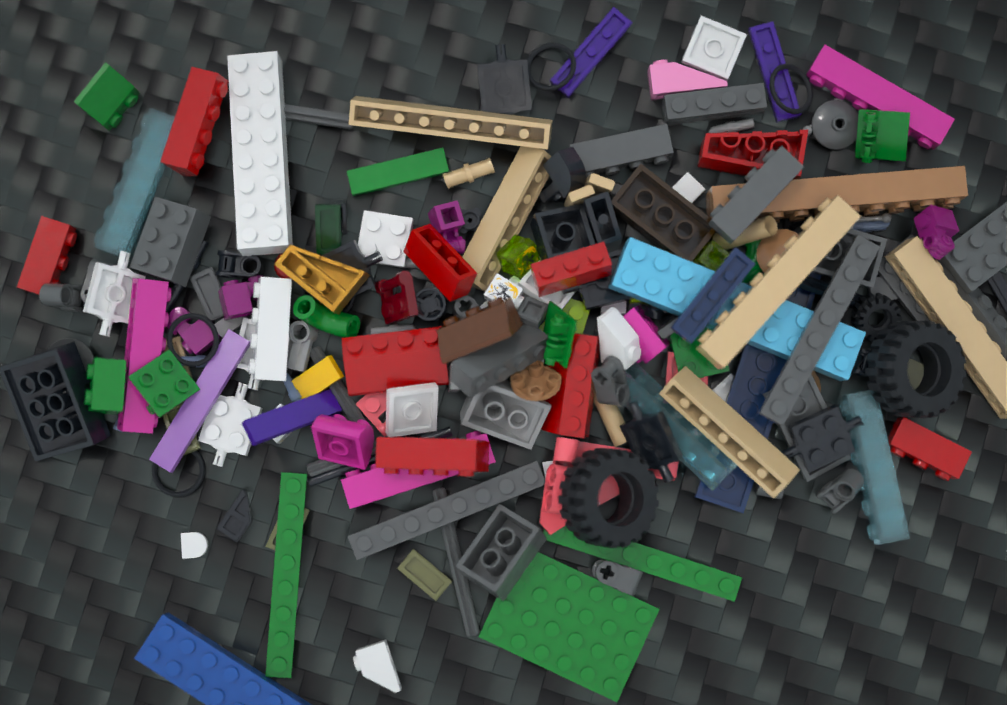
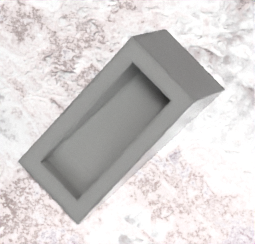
(223, 325)

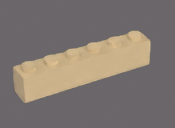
(506, 213)
(729, 432)

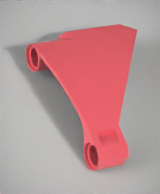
(565, 452)

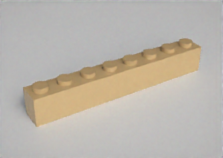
(450, 122)
(778, 282)
(944, 305)

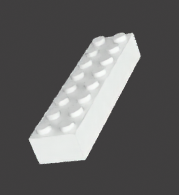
(259, 153)

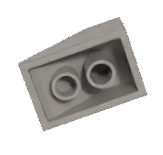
(505, 415)

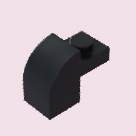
(566, 173)

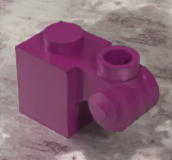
(448, 221)
(936, 228)
(236, 298)
(196, 336)

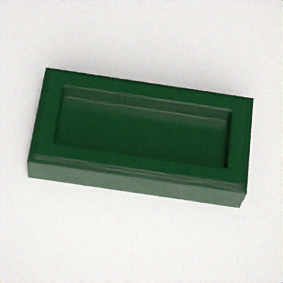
(327, 227)

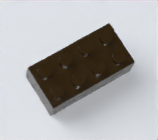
(662, 214)

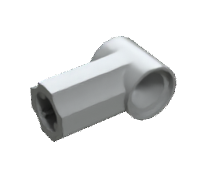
(299, 348)

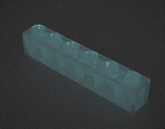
(136, 187)
(699, 452)
(876, 465)

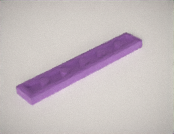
(198, 406)

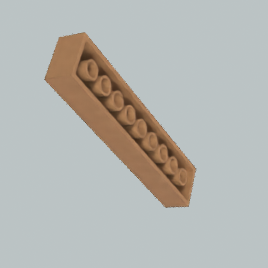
(861, 192)

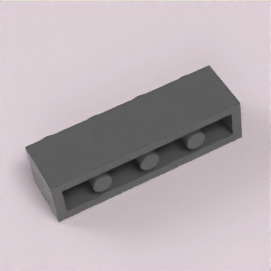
(714, 104)
(625, 150)
(755, 195)
(498, 361)

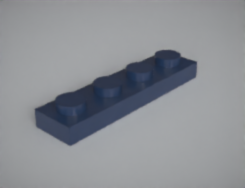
(712, 295)

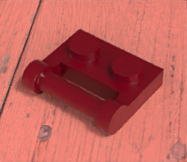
(401, 305)

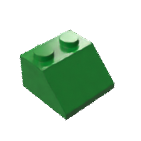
(107, 97)
(106, 386)

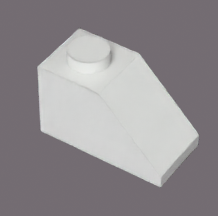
(617, 338)
(377, 665)

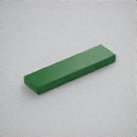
(397, 171)

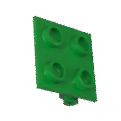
(882, 135)
(560, 331)
(689, 356)
(163, 383)

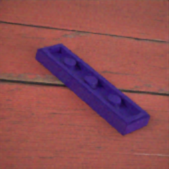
(593, 50)
(769, 57)
(290, 417)

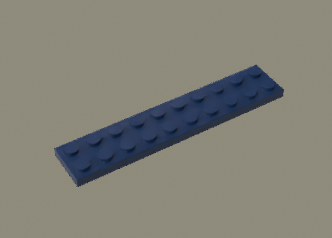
(753, 377)

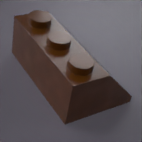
(478, 329)

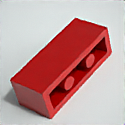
(47, 255)
(440, 262)
(571, 269)
(927, 449)

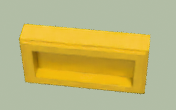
(318, 377)

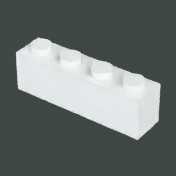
(272, 329)

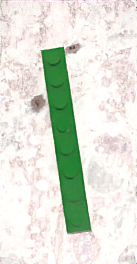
(657, 564)
(286, 575)

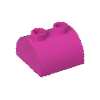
(649, 339)
(343, 440)

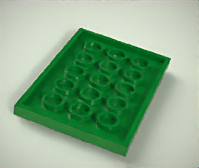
(571, 625)

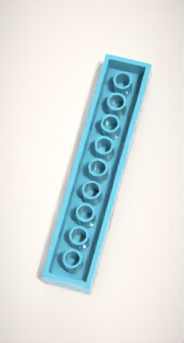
(674, 282)

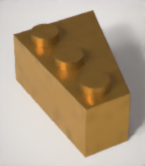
(322, 277)

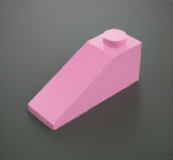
(676, 78)

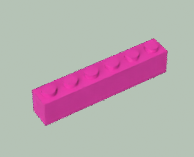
(872, 92)
(143, 345)
(375, 485)

